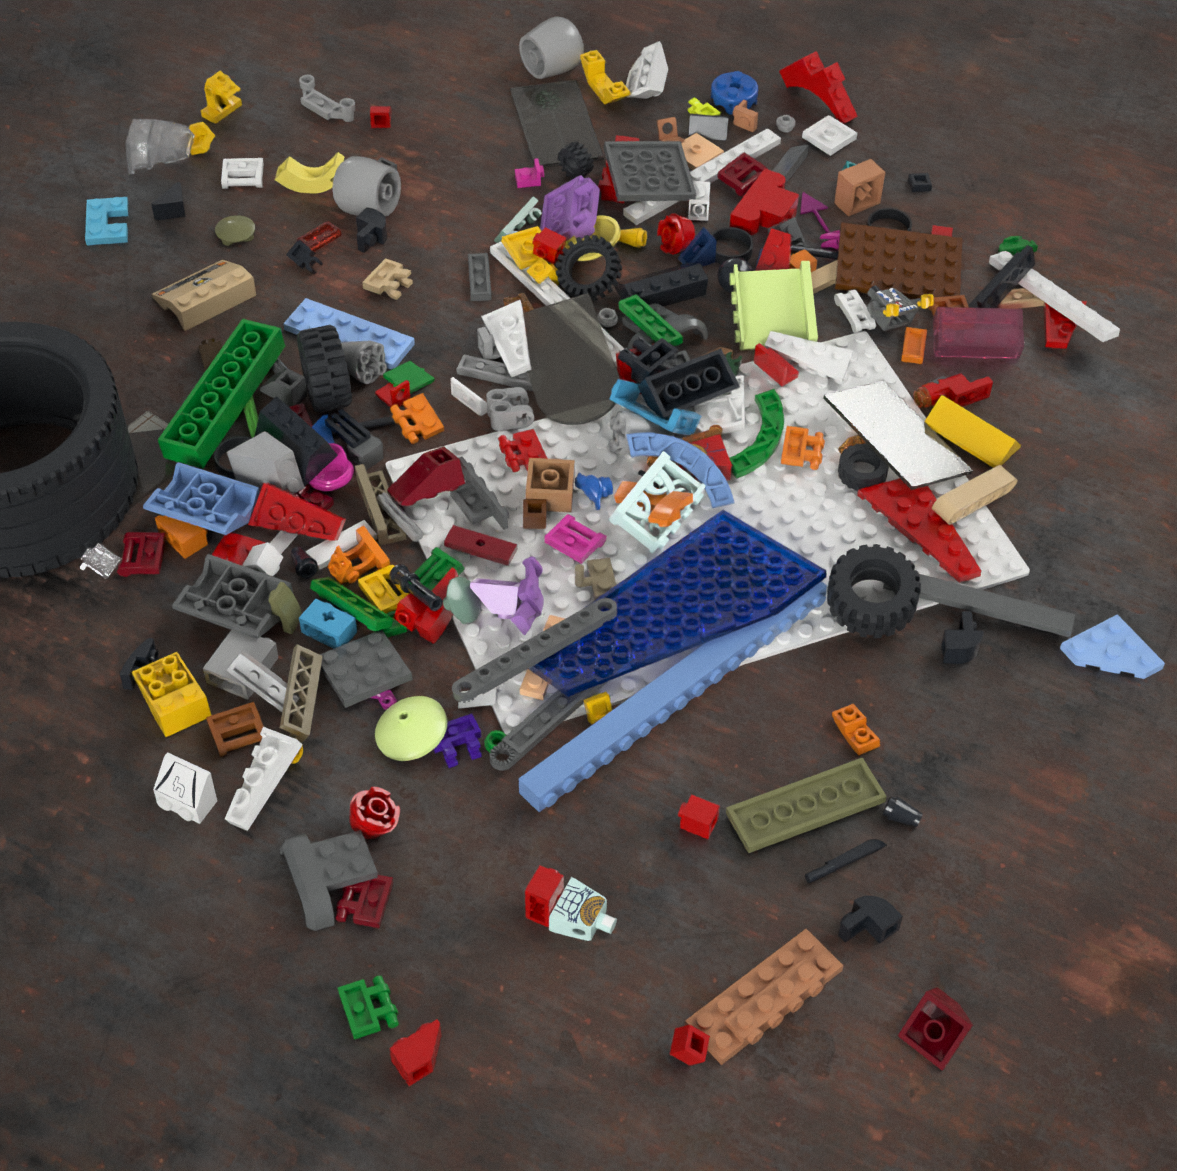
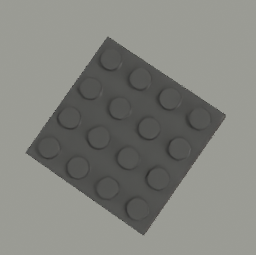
(649, 171)

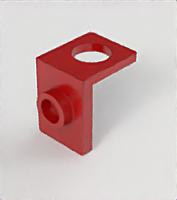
(394, 395)

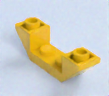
(597, 79)

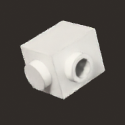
(264, 559)

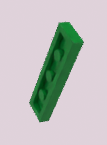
(649, 320)
(351, 603)

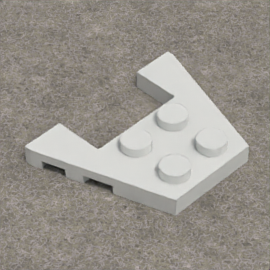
(723, 411)

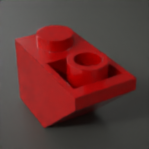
(417, 1053)

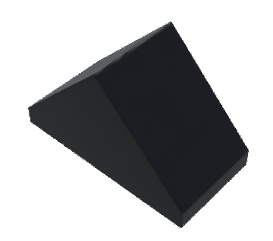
(169, 204)

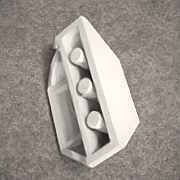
(648, 73)

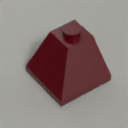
(936, 1027)

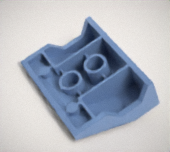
(205, 500)

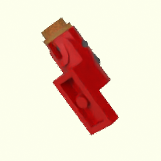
(955, 388)

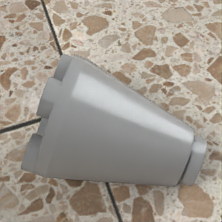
(364, 360)
(630, 423)

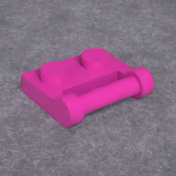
(572, 543)

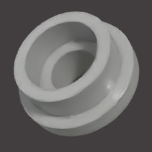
(785, 123)
(607, 317)

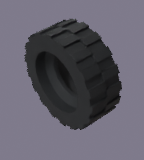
(858, 480)

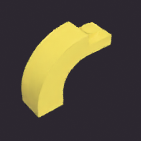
(308, 179)

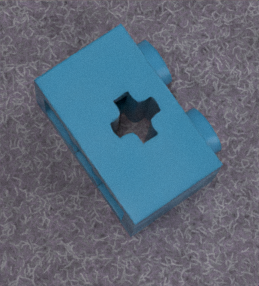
(327, 624)

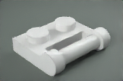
(242, 168)

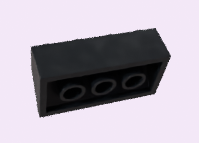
(666, 285)
(689, 384)
(309, 447)

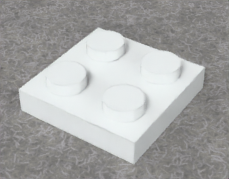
(829, 135)

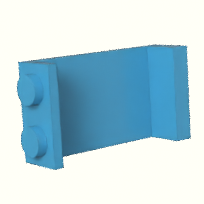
(681, 421)

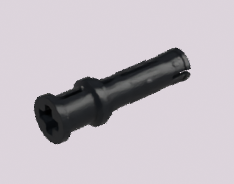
(430, 599)

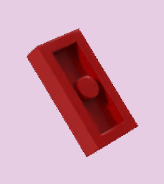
(774, 365)

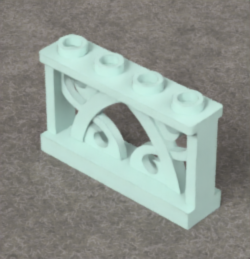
(629, 508)

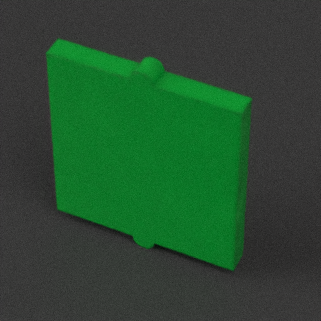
(409, 371)

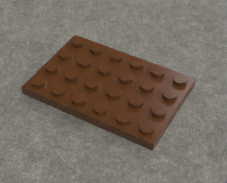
(898, 260)

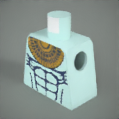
(580, 912)

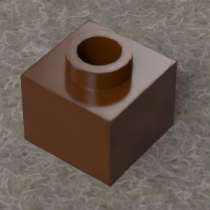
(534, 513)

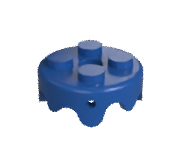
(732, 89)

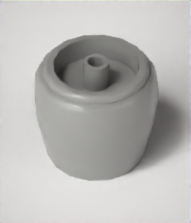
(551, 48)
(364, 184)

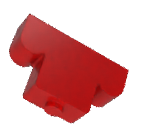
(765, 204)

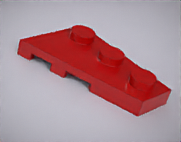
(776, 252)
(1057, 328)

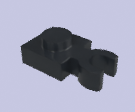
(303, 256)

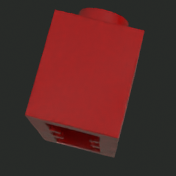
(543, 894)

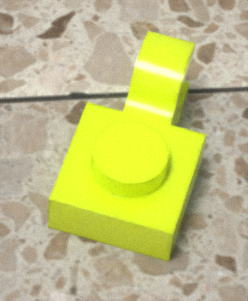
(698, 108)

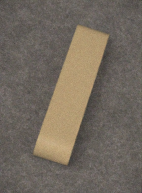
(974, 494)

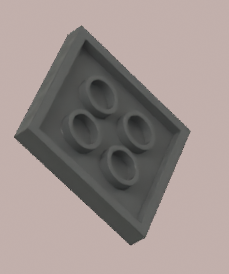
(364, 668)

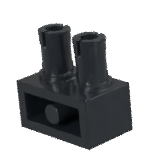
(653, 359)

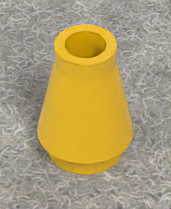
(635, 237)

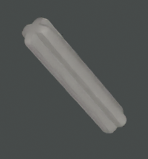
(400, 517)

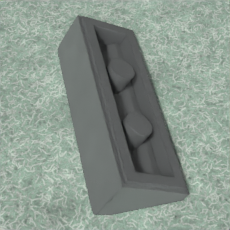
(791, 161)

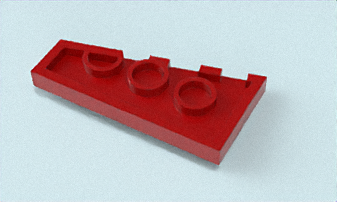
(289, 513)

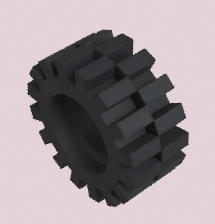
(575, 160)

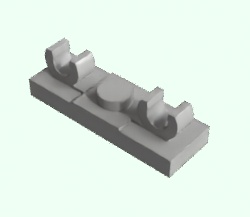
(260, 679)

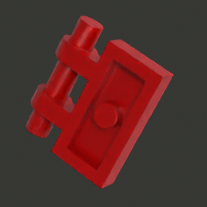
(526, 444)

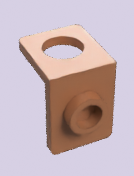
(673, 135)

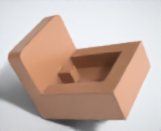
(745, 117)

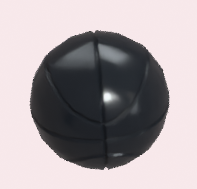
(727, 267)

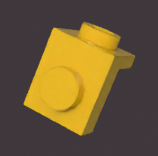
(202, 138)
(541, 270)

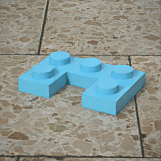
(97, 226)

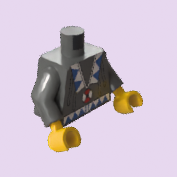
(894, 309)

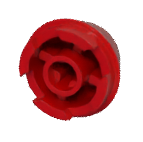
(675, 233)
(373, 813)

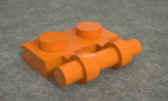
(422, 415)
(795, 444)

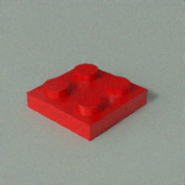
(235, 548)

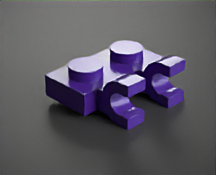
(459, 732)

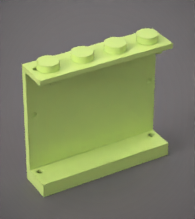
(773, 302)

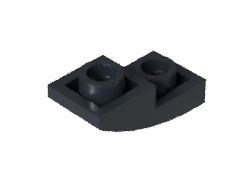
(142, 656)

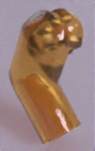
(856, 439)

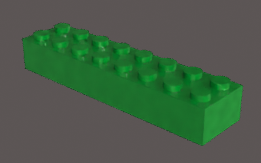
(221, 393)

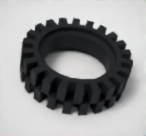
(583, 247)

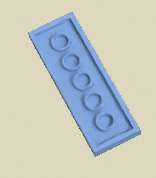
(350, 328)

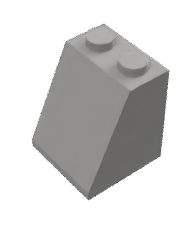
(265, 461)

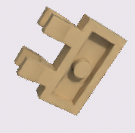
(383, 279)

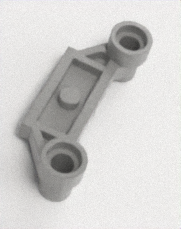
(323, 105)

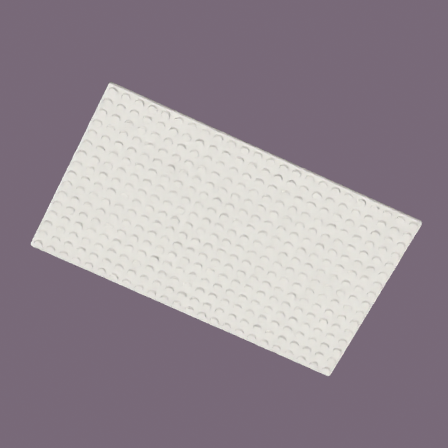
(786, 502)

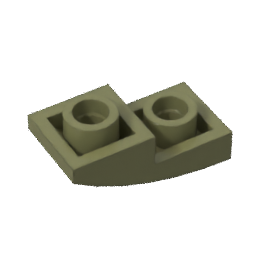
(286, 606)

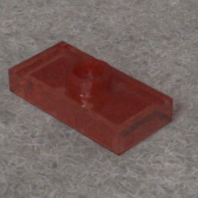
(320, 235)

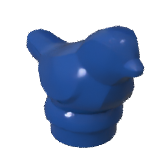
(594, 487)

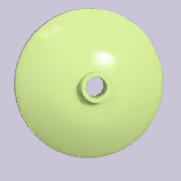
(411, 728)

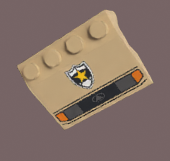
(207, 293)

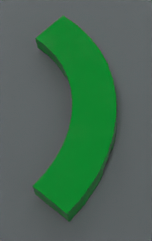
(767, 438)

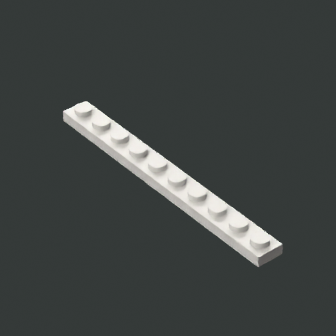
(707, 172)
(546, 291)

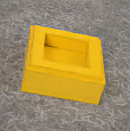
(597, 707)

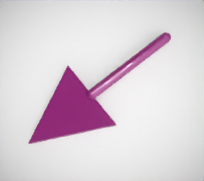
(812, 205)

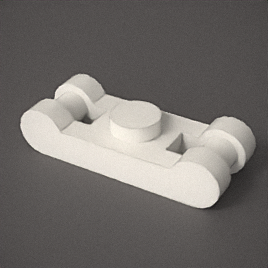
(854, 310)

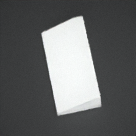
(468, 397)

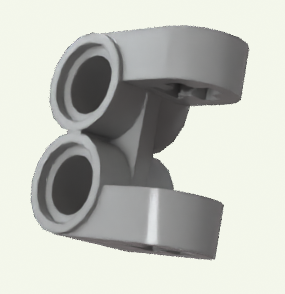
(504, 410)

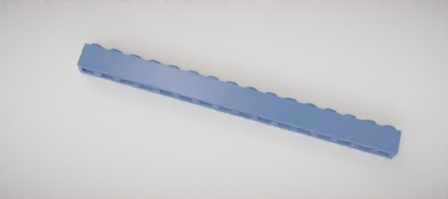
(655, 704)

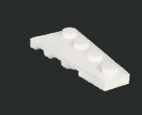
(510, 337)

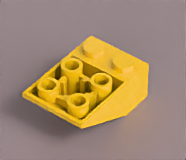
(172, 694)

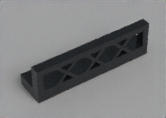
(1005, 280)

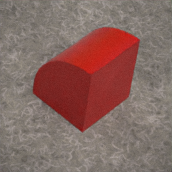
(380, 116)

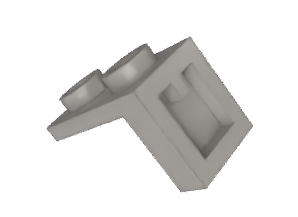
(487, 344)

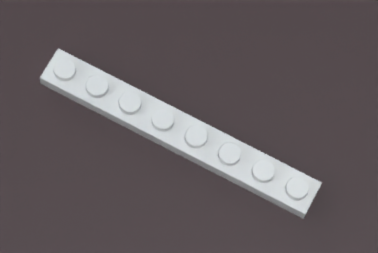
(1061, 301)

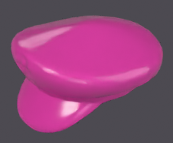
(335, 474)

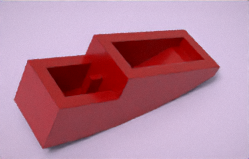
(433, 623)

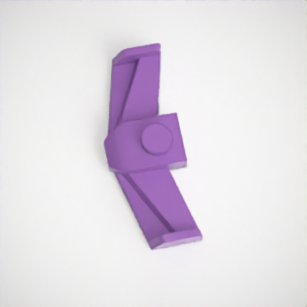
(530, 596)

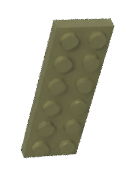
(805, 805)

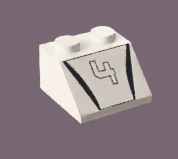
(184, 789)

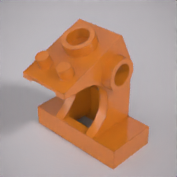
(368, 553)

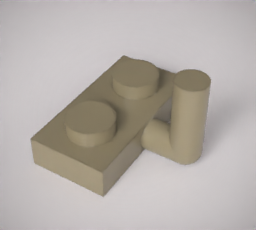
(600, 577)

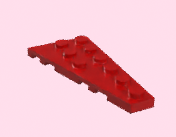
(913, 517)

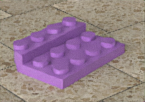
(571, 208)

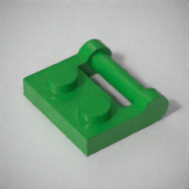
(441, 565)

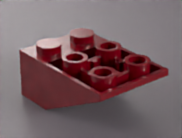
(427, 476)

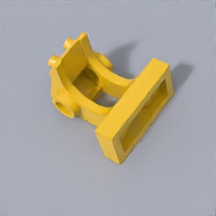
(219, 92)

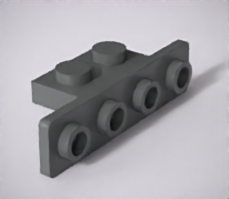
(476, 499)

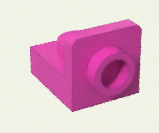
(529, 176)

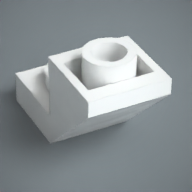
(700, 206)

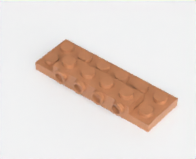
(765, 995)

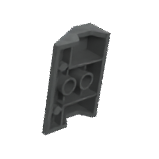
(231, 597)

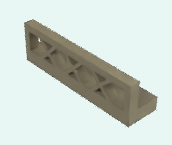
(374, 510)
(306, 690)

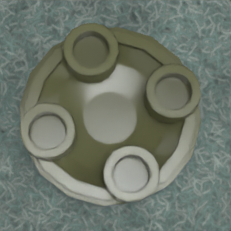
(235, 229)

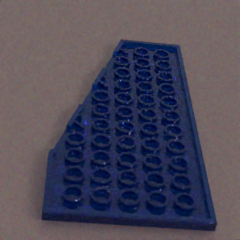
(686, 596)

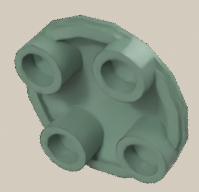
(462, 600)

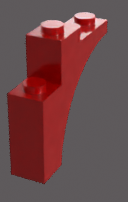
(823, 82)

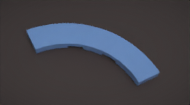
(687, 456)

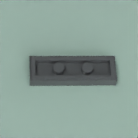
(479, 277)

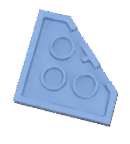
(1113, 649)

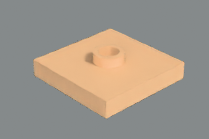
(699, 151)

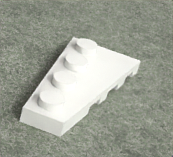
(824, 358)
(267, 768)

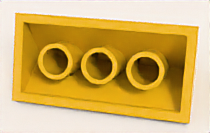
(971, 432)

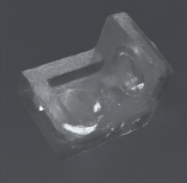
(100, 560)

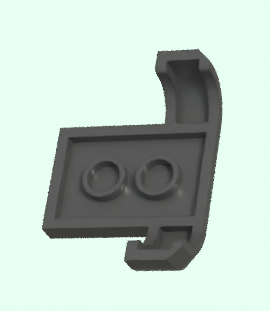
(679, 322)
(325, 868)

